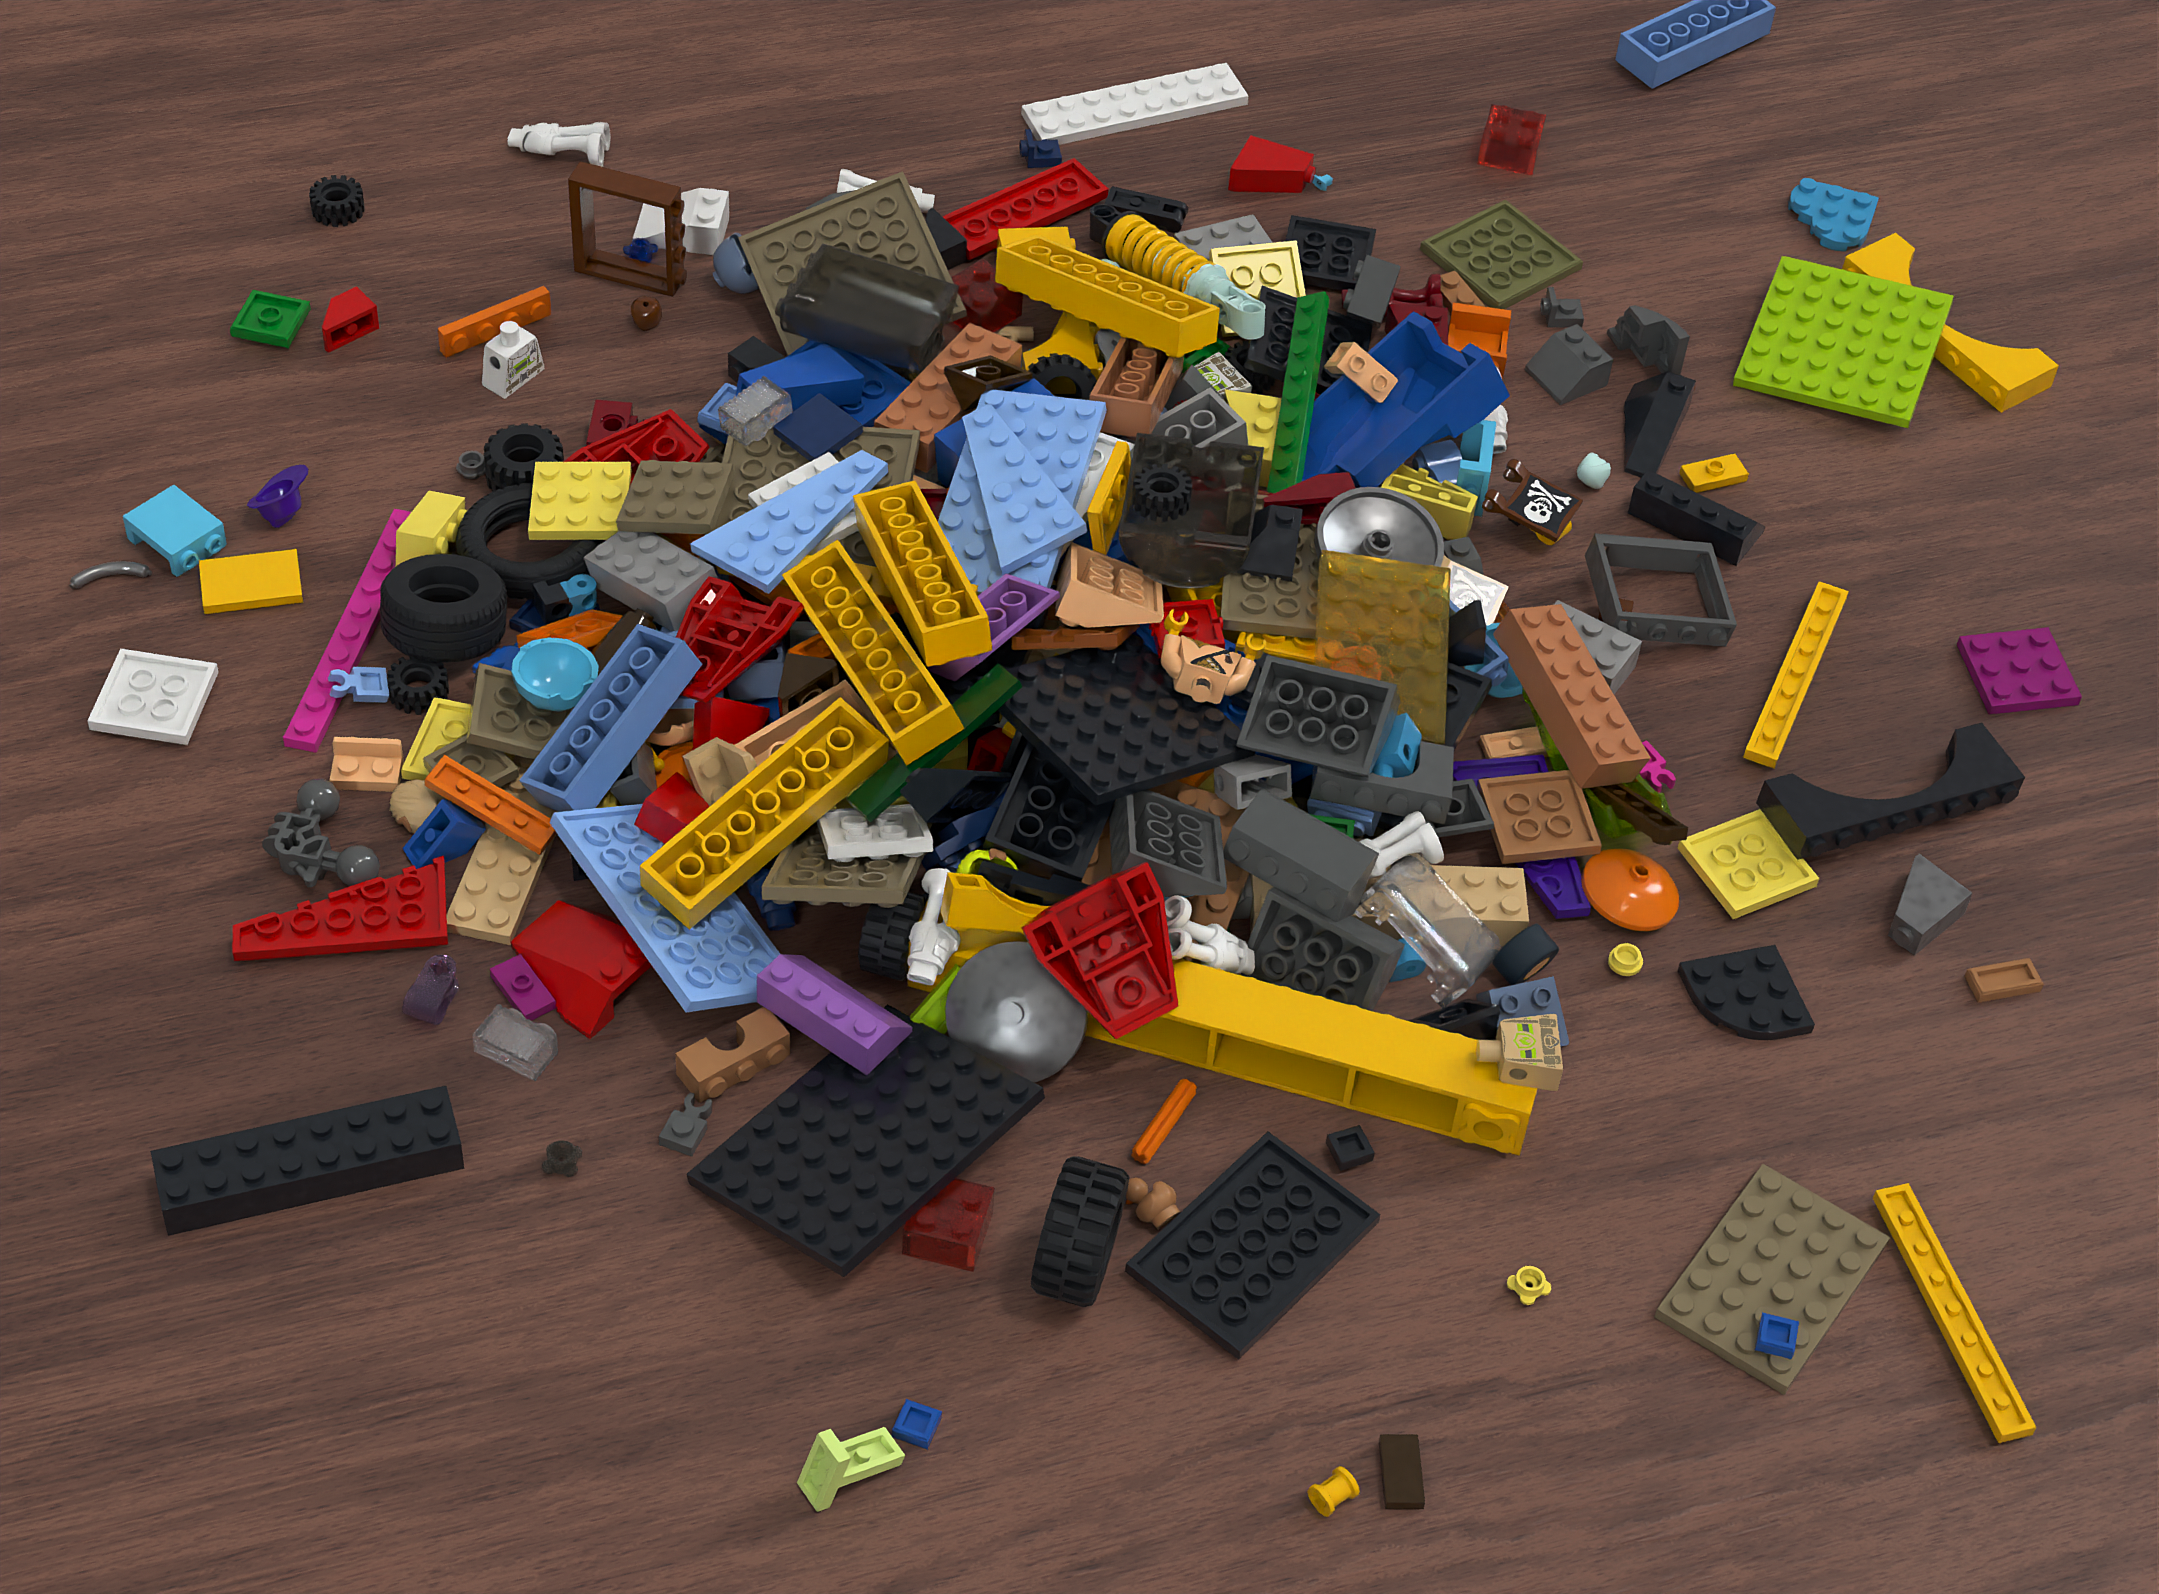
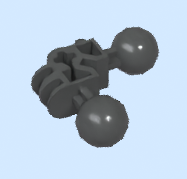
(307, 853)

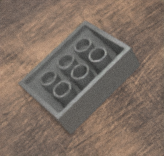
(1319, 716)
(1175, 840)
(1321, 956)

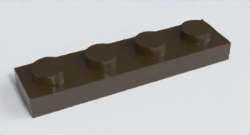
(1641, 814)

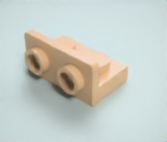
(366, 763)

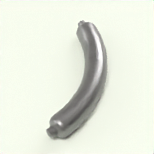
(107, 569)

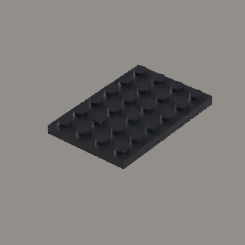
(1252, 1244)

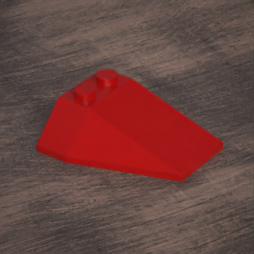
(657, 438)
(730, 634)
(1110, 949)
(581, 962)

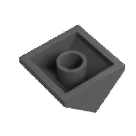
(1466, 811)

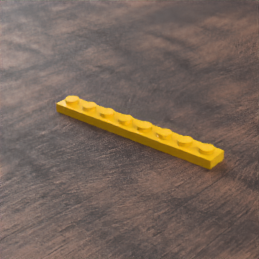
(1795, 675)
(1954, 1313)

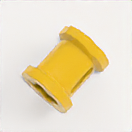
(1333, 1491)

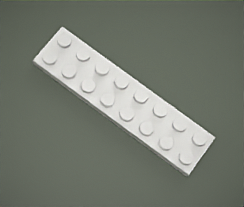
(1135, 104)

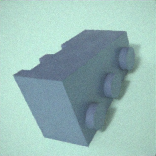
(762, 678)

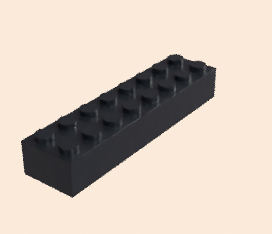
(307, 1160)

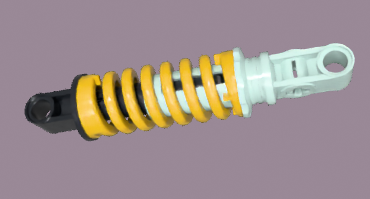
(1161, 258)

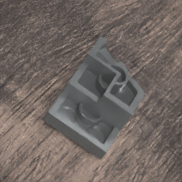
(1651, 338)

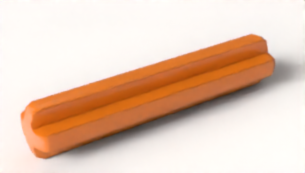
(1164, 1121)

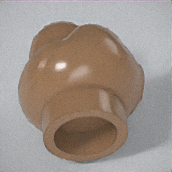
(1153, 1207)

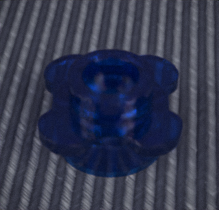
(640, 250)

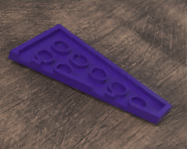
(1553, 880)

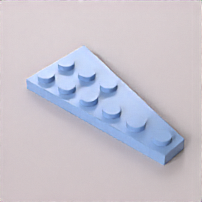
(1020, 499)
(789, 526)

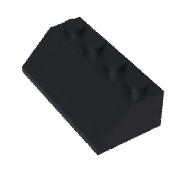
(1693, 517)
(953, 793)

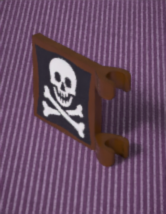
(1534, 503)

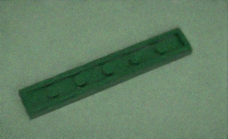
(971, 708)

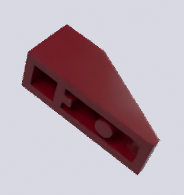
(1312, 495)

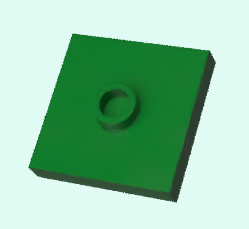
(270, 318)

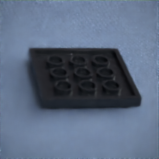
(1271, 351)

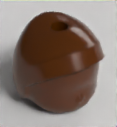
(646, 312)

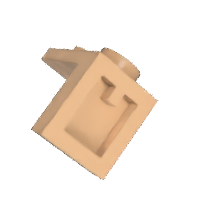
(1362, 370)

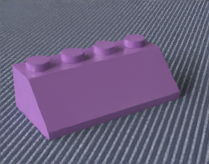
(1010, 607)
(829, 1011)

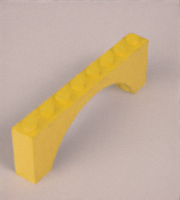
(1075, 335)
(1995, 372)

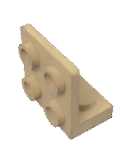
(717, 768)

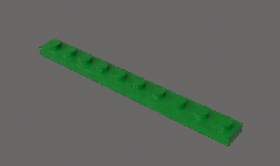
(1298, 392)

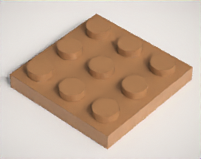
(1539, 817)

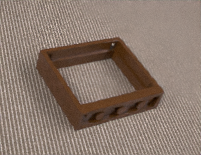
(615, 267)

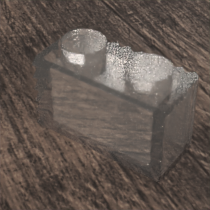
(754, 411)
(516, 1042)

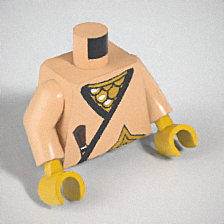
(1205, 669)

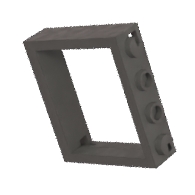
(1666, 556)

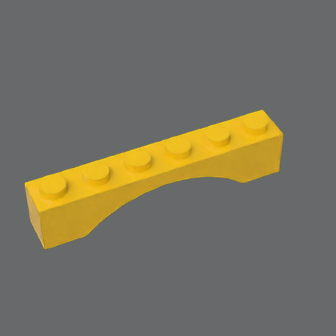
(977, 904)

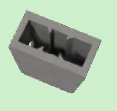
(1241, 780)

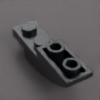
(1028, 886)

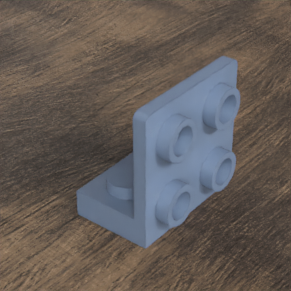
(1527, 1000)

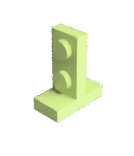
(841, 1463)

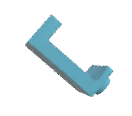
(1476, 460)
(176, 529)

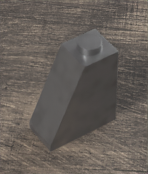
(1927, 906)

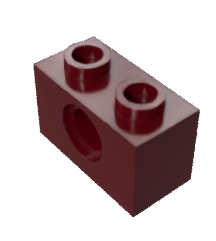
(610, 418)

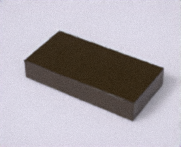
(1401, 1471)

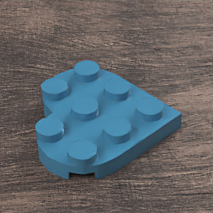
(1834, 213)

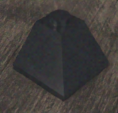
(1273, 543)

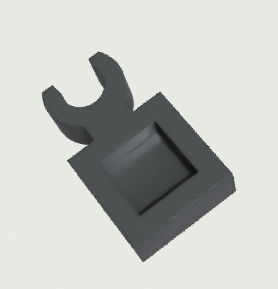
(685, 1130)

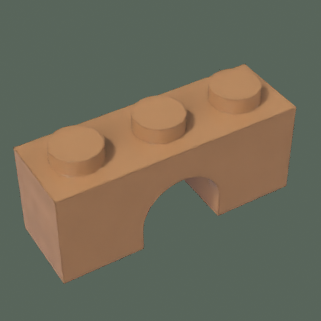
(711, 1071)

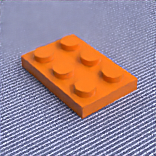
(583, 628)

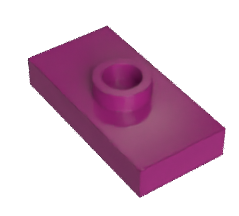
(522, 987)

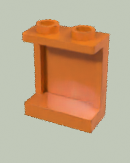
(1481, 327)

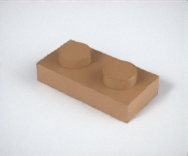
(1457, 291)

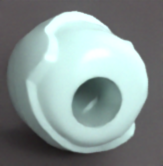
(1593, 471)

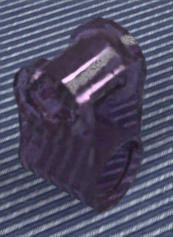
(432, 990)

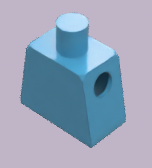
(1400, 749)

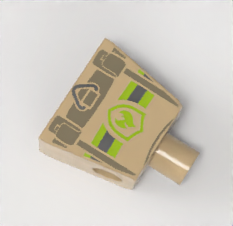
(1526, 1052)

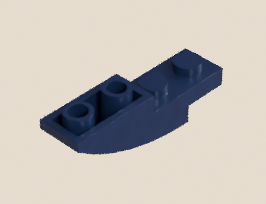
(962, 834)

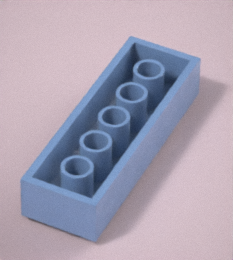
(1691, 37)
(611, 721)

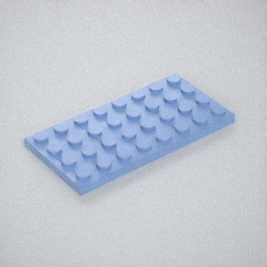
(1061, 440)
(701, 966)

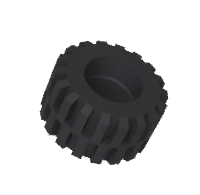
(1067, 366)
(513, 454)
(886, 937)

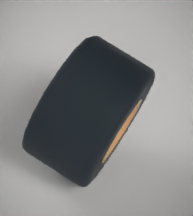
(1525, 954)

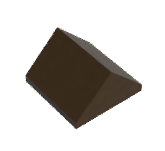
(981, 375)
(804, 679)

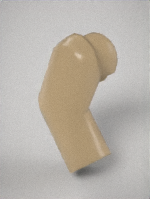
(1017, 333)

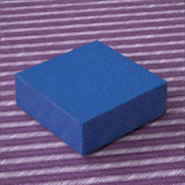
(1776, 1335)
(916, 1424)

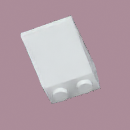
(704, 220)

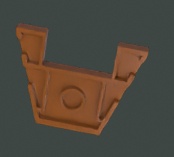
(1071, 637)

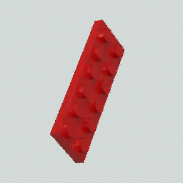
(1027, 205)

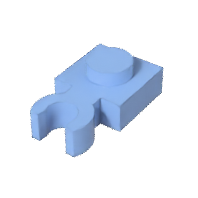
(365, 684)

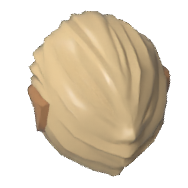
(413, 803)

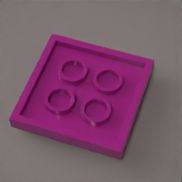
(2018, 670)

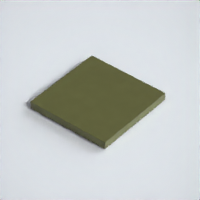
(1501, 255)

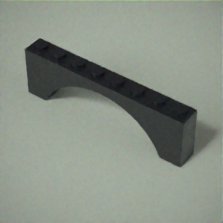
(1822, 821)

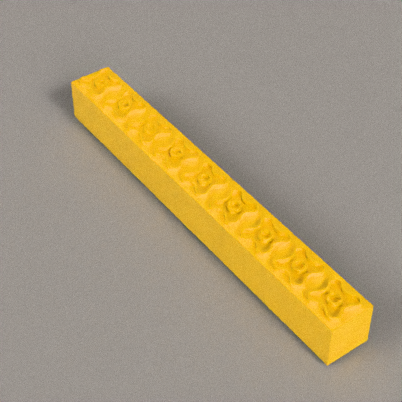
(1318, 1051)

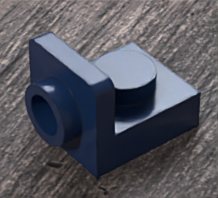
(1039, 153)

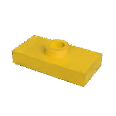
(1714, 473)

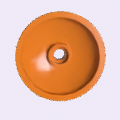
(1630, 889)

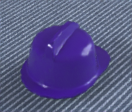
(280, 496)

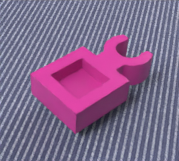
(1655, 770)

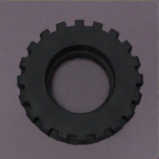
(1079, 1231)

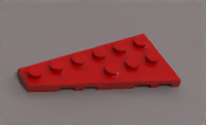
(359, 918)

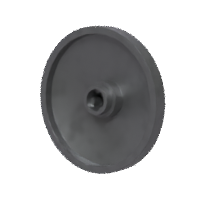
(1380, 526)
(1015, 1012)

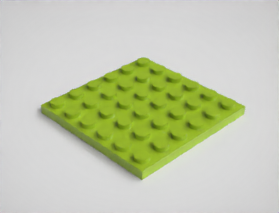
(1844, 341)

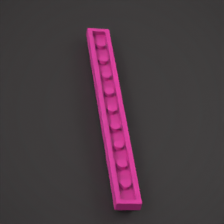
(346, 644)

